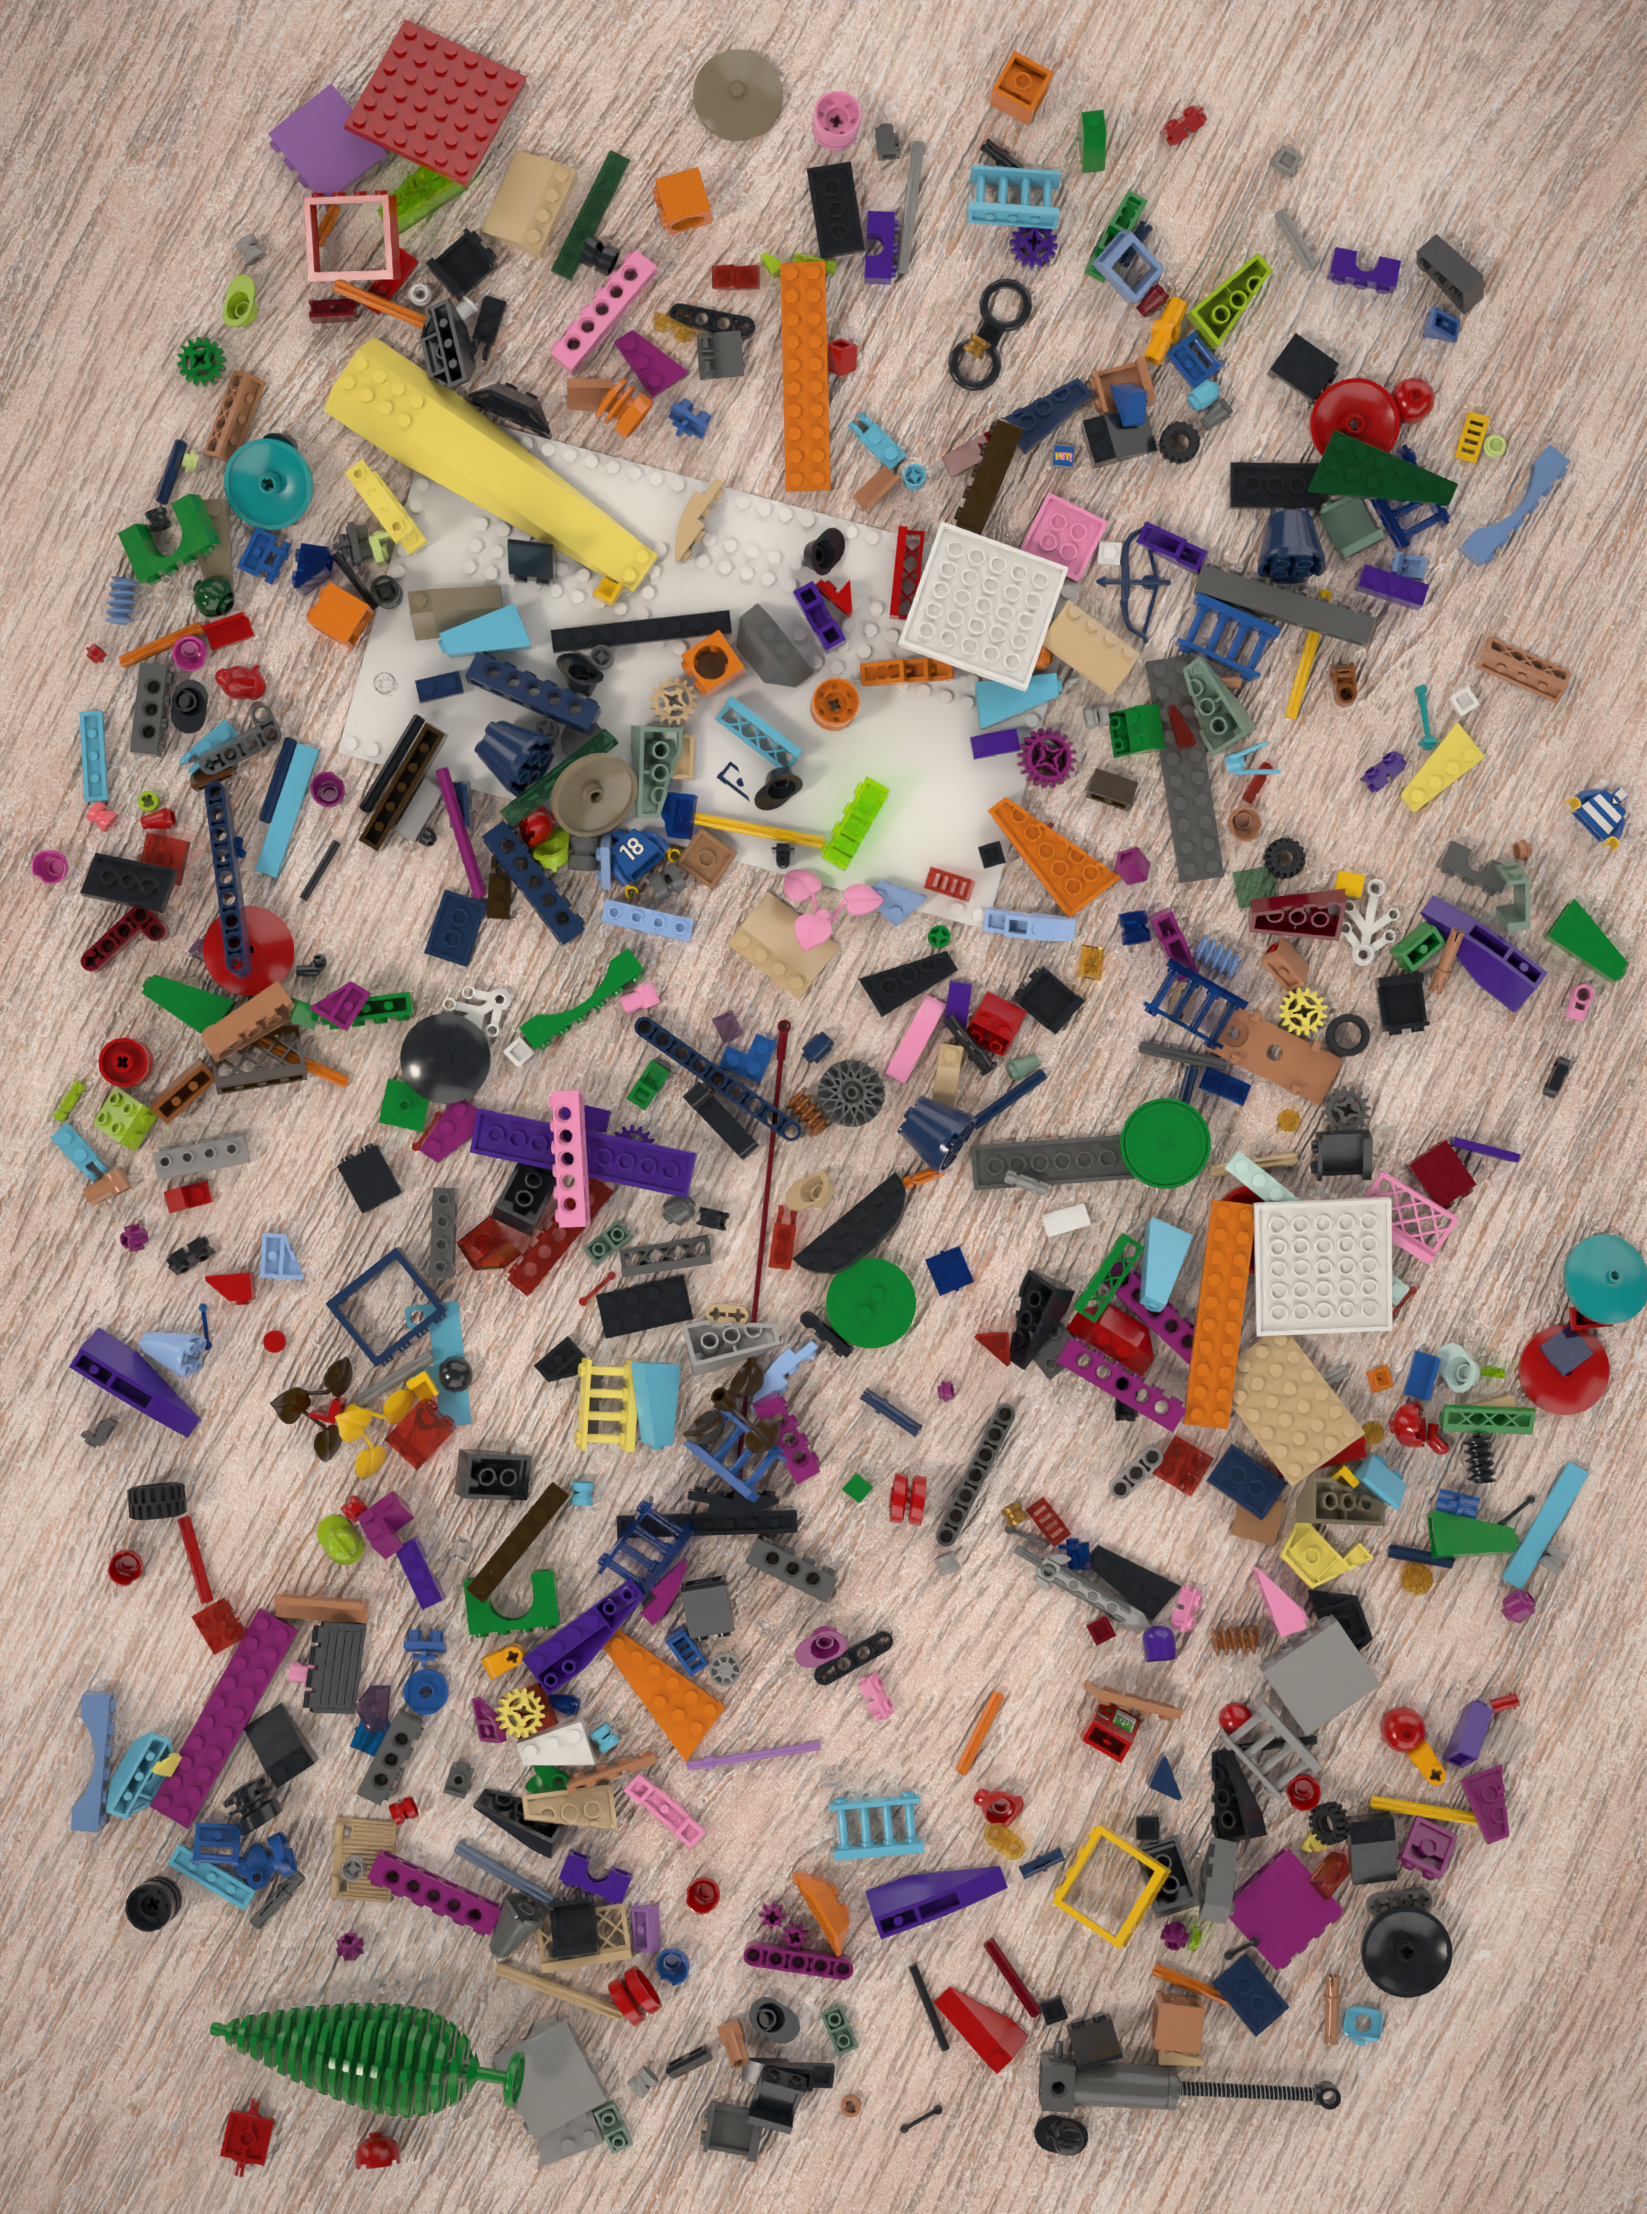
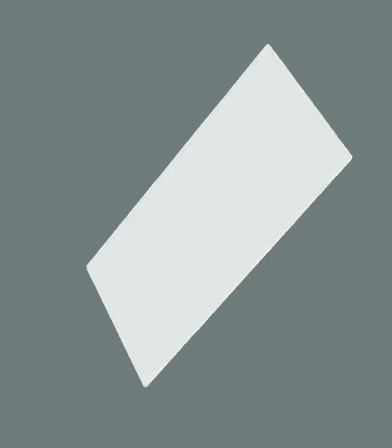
(751, 554)

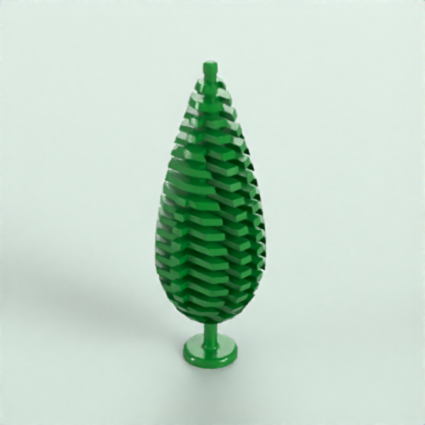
(372, 2055)

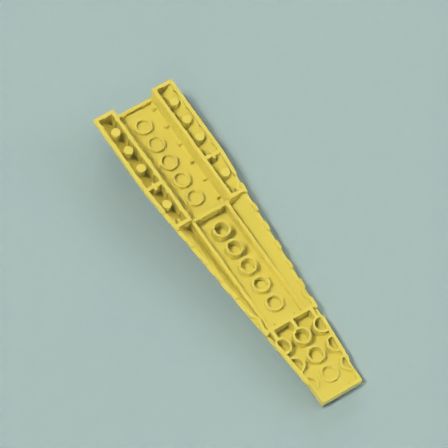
(461, 449)

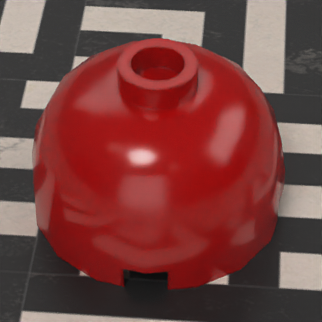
(1413, 399)
(537, 826)
(1409, 1425)
(1403, 1729)
(377, 2151)

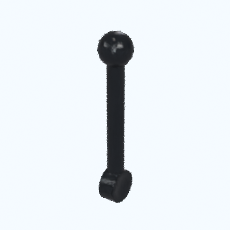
(1529, 1500)
(1253, 1942)
(936, 2110)

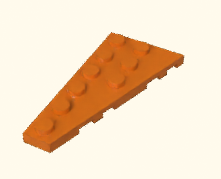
(1058, 864)
(672, 1699)

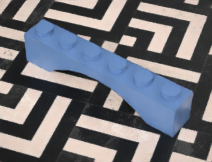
(1543, 472)
(97, 1715)

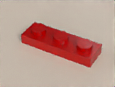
(388, 288)

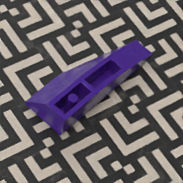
(1486, 955)
(133, 1380)
(579, 1641)
(929, 1896)

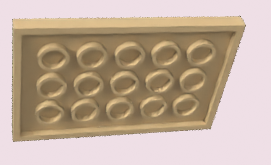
(1290, 1407)

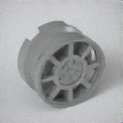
(725, 1669)

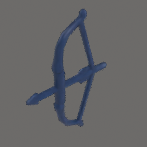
(1149, 582)

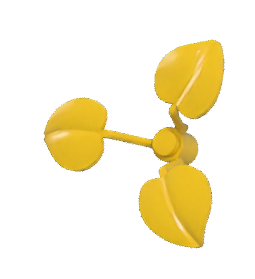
(355, 1421)

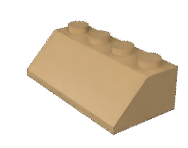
(1089, 647)

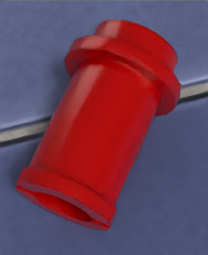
(1505, 1703)

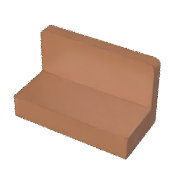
(586, 393)
(877, 489)
(1286, 966)

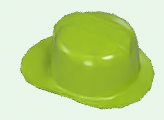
(240, 303)
(554, 851)
(340, 1540)

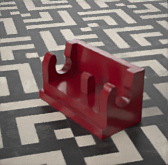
(333, 311)

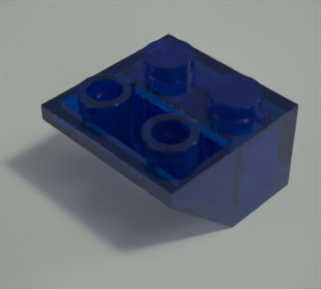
(313, 567)

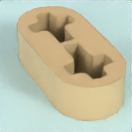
(727, 1308)

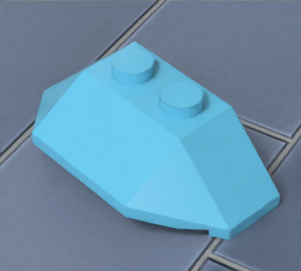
(134, 1781)

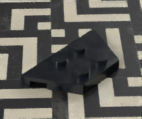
(1346, 1610)

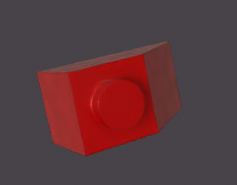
(234, 1287)

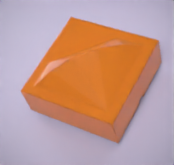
(1379, 1378)

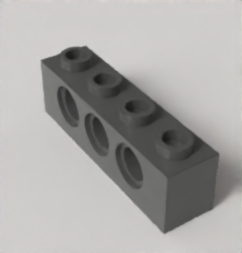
(142, 721)
(443, 1232)
(820, 1590)
(402, 1723)

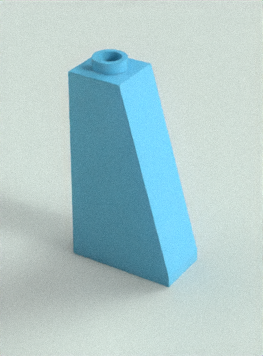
(491, 634)
(1001, 702)
(1161, 1262)
(656, 1401)

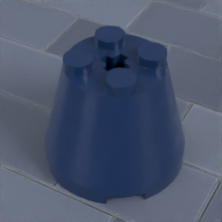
(1290, 548)
(515, 755)
(936, 1131)

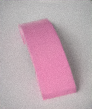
(915, 1039)
(665, 1809)

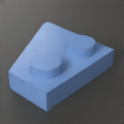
(604, 855)
(898, 901)

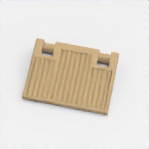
(366, 1840)

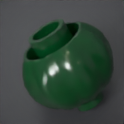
(213, 596)

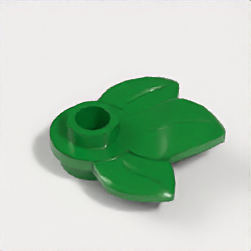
(544, 1780)

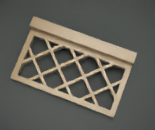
(606, 1955)

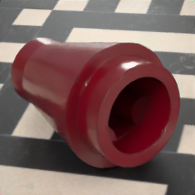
(1153, 300)

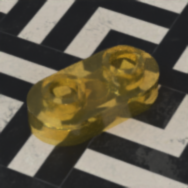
(664, 323)
(1003, 1840)

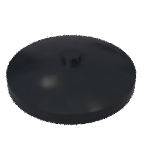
(445, 1058)
(1406, 1951)

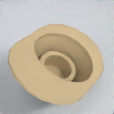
(810, 1191)

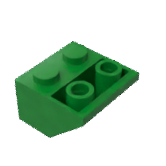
(1136, 731)

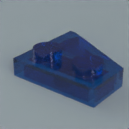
(679, 815)

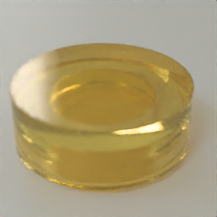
(1288, 1120)
(1373, 1432)

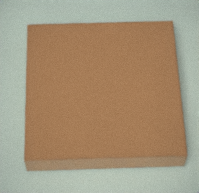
(706, 858)
(1251, 1528)

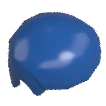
(673, 1966)

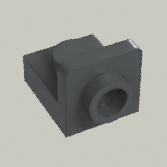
(103, 1431)

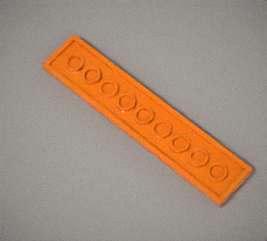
(805, 376)
(1219, 1314)

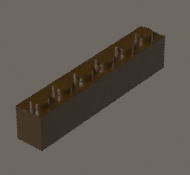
(988, 476)
(403, 787)
(517, 1542)

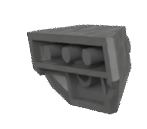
(770, 650)

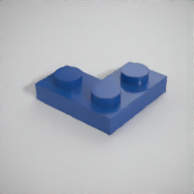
(751, 1064)

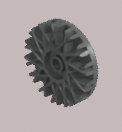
(834, 1096)

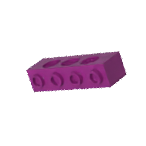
(801, 1468)

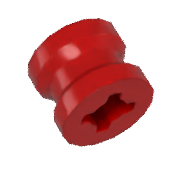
(354, 1508)

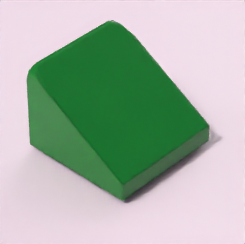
(857, 1487)

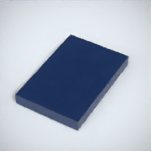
(456, 928)
(1246, 1482)
(1250, 1994)

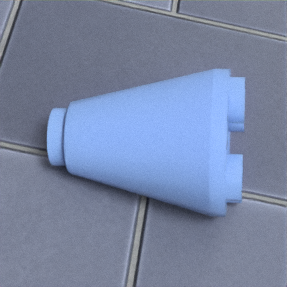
(175, 1350)

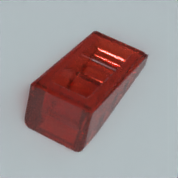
(1182, 733)
(967, 890)
(1061, 1536)

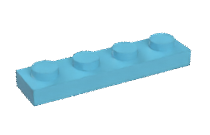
(94, 756)
(212, 1877)

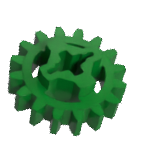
(196, 369)

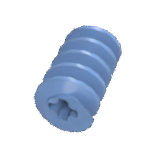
(121, 601)
(1217, 957)

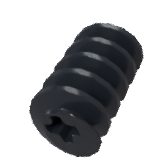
(1479, 1459)

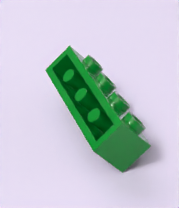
(381, 1009)

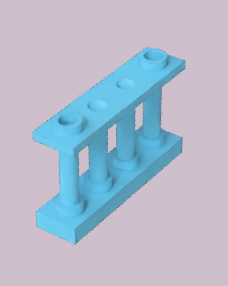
(1010, 214)
(867, 1847)

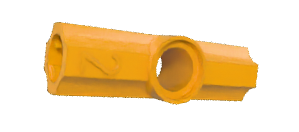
(1165, 330)

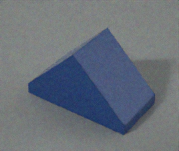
(1441, 325)
(1130, 403)

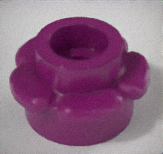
(946, 1391)

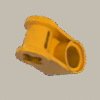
(500, 1662)
(1425, 1761)

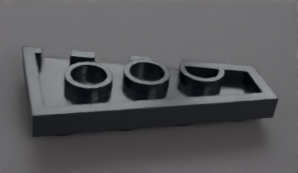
(900, 984)
(1137, 1584)

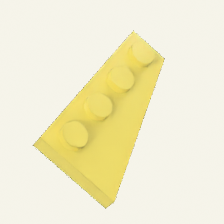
(1446, 764)

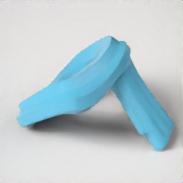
(1372, 2034)

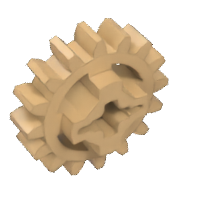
(668, 710)

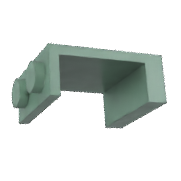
(1349, 526)
(1515, 916)

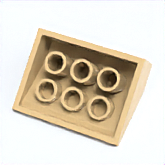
(530, 203)
(771, 945)

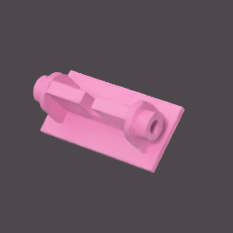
(1190, 1601)
(873, 1686)

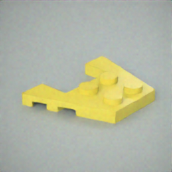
(1315, 1558)

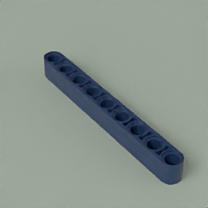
(234, 887)
(707, 1076)

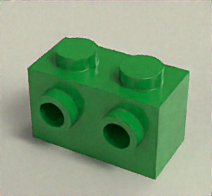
(1417, 947)

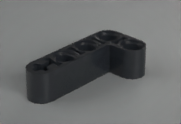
(720, 1120)

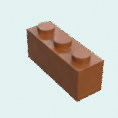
(183, 1091)

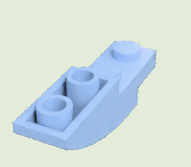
(1029, 926)
(785, 1363)

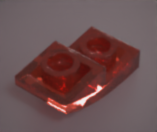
(735, 277)

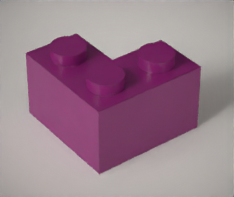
(383, 1521)

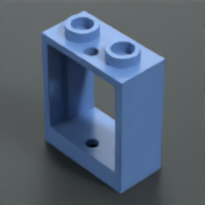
(1114, 252)

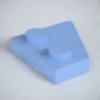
(278, 1258)

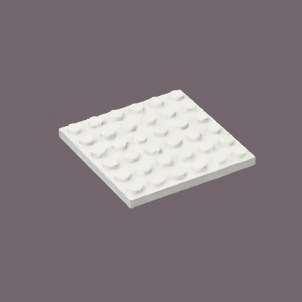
(983, 606)
(1323, 1266)

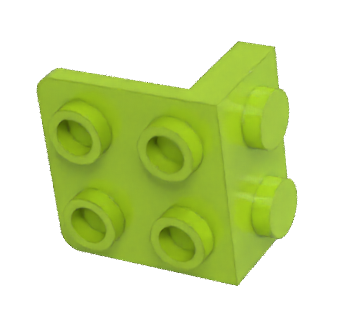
(125, 1119)

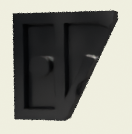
(561, 1361)

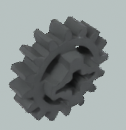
(1349, 1099)

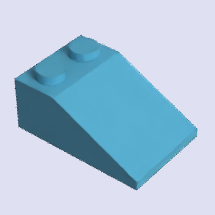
(1380, 1480)

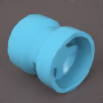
(914, 472)
(582, 1493)
(607, 1742)

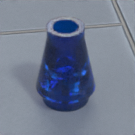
(565, 1703)

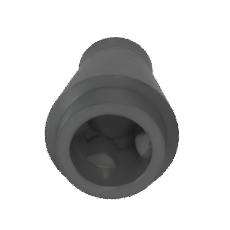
(1216, 414)

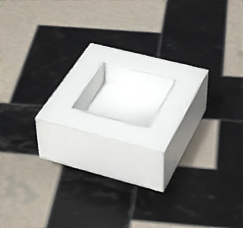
(1109, 553)
(1463, 701)
(519, 1052)

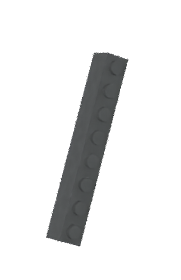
(1285, 606)

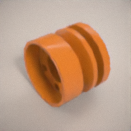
(624, 408)
(836, 691)

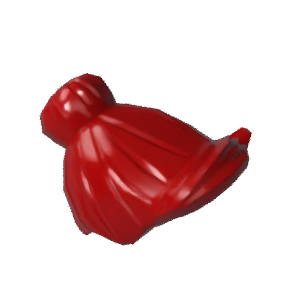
(241, 682)
(999, 1806)

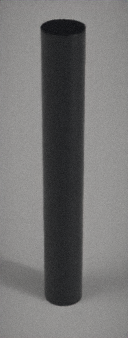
(354, 579)
(321, 868)

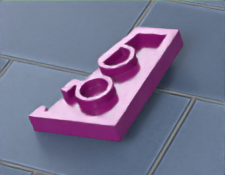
(650, 365)
(1487, 1801)

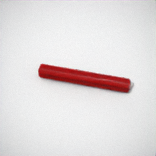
(195, 1559)

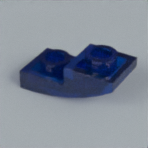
(1224, 1086)

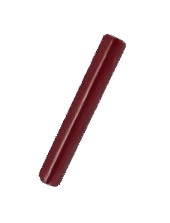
(1012, 1978)

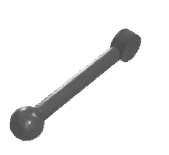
(1044, 1543)

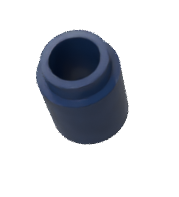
(817, 1048)

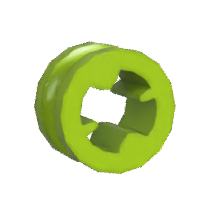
(155, 799)

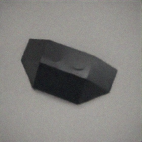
(447, 346)
(513, 406)

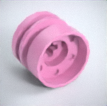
(840, 109)

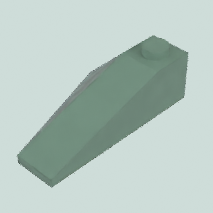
(1218, 711)
(653, 762)

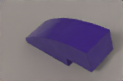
(1172, 548)

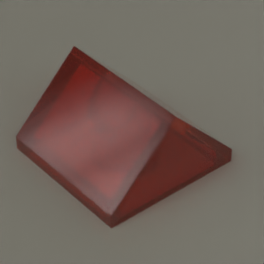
(996, 1342)

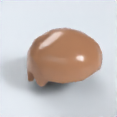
(1244, 823)

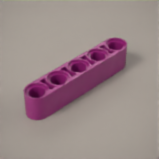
(807, 1967)

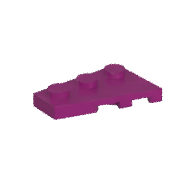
(450, 1131)

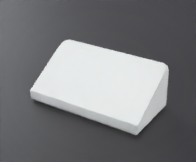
(1065, 1220)

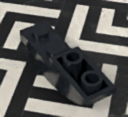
(728, 1505)
(817, 2074)

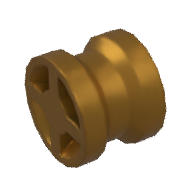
(976, 346)
(1014, 1513)

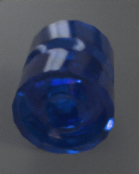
(1134, 927)

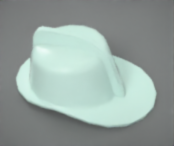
(1458, 1368)

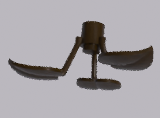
(296, 1401)
(707, 1426)

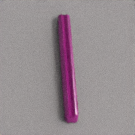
(460, 832)

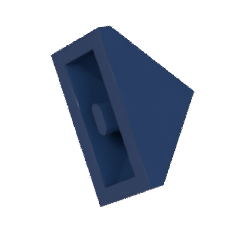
(1163, 1778)

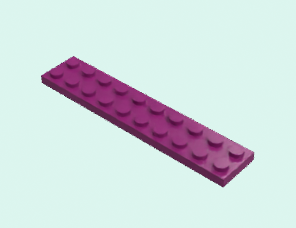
(225, 1717)

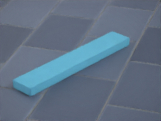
(287, 810)
(1544, 1525)

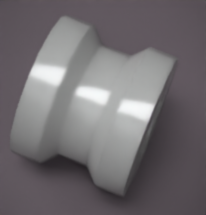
(947, 1563)

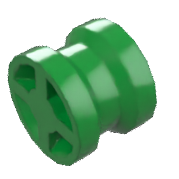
(939, 932)

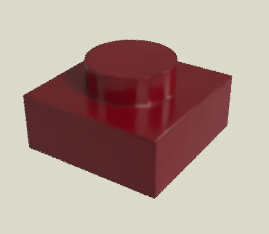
(1100, 1630)

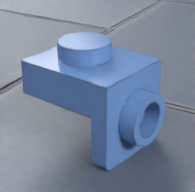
(1409, 566)

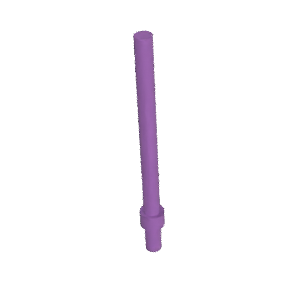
(710, 1762)

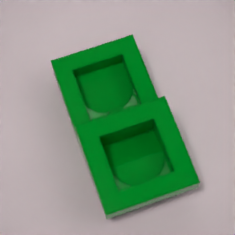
(648, 1084)

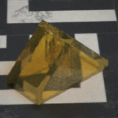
(1090, 963)

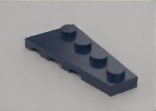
(1048, 413)

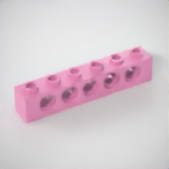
(573, 359)
(578, 1169)

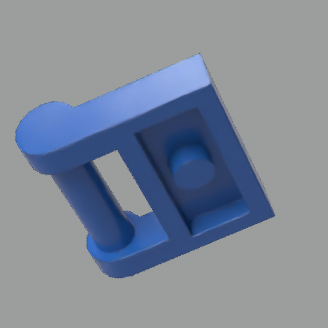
(1189, 364)
(217, 1836)

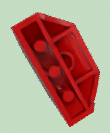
(1116, 1336)

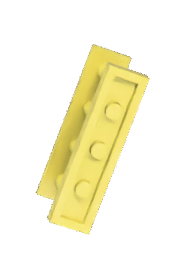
(386, 507)
(626, 1416)

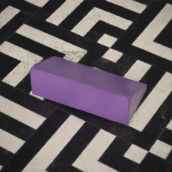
(645, 1928)

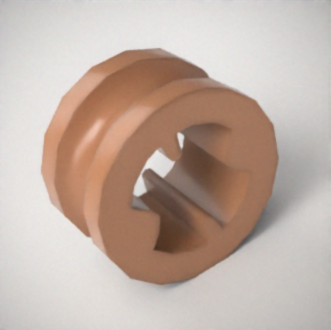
(849, 2113)

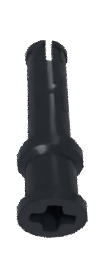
(978, 1052)

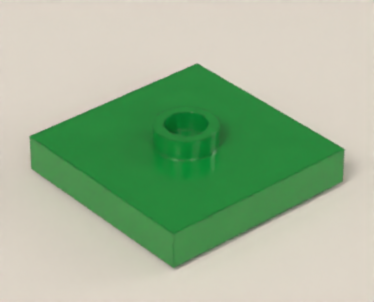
(403, 1107)

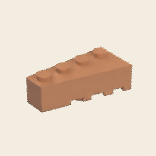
(248, 1022)

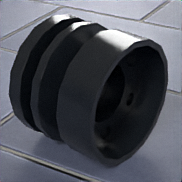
(252, 1806)
(143, 1911)

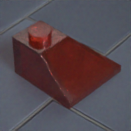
(488, 1246)

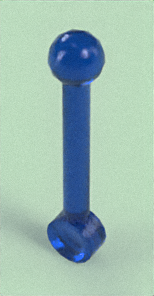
(203, 1307)

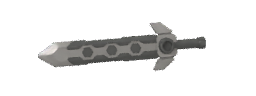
(1053, 1570)

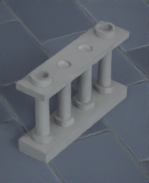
(1277, 1729)

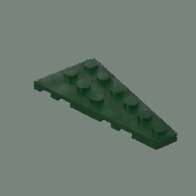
(1369, 473)

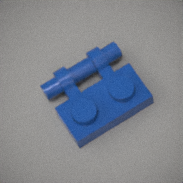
(257, 553)

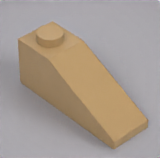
(947, 1074)

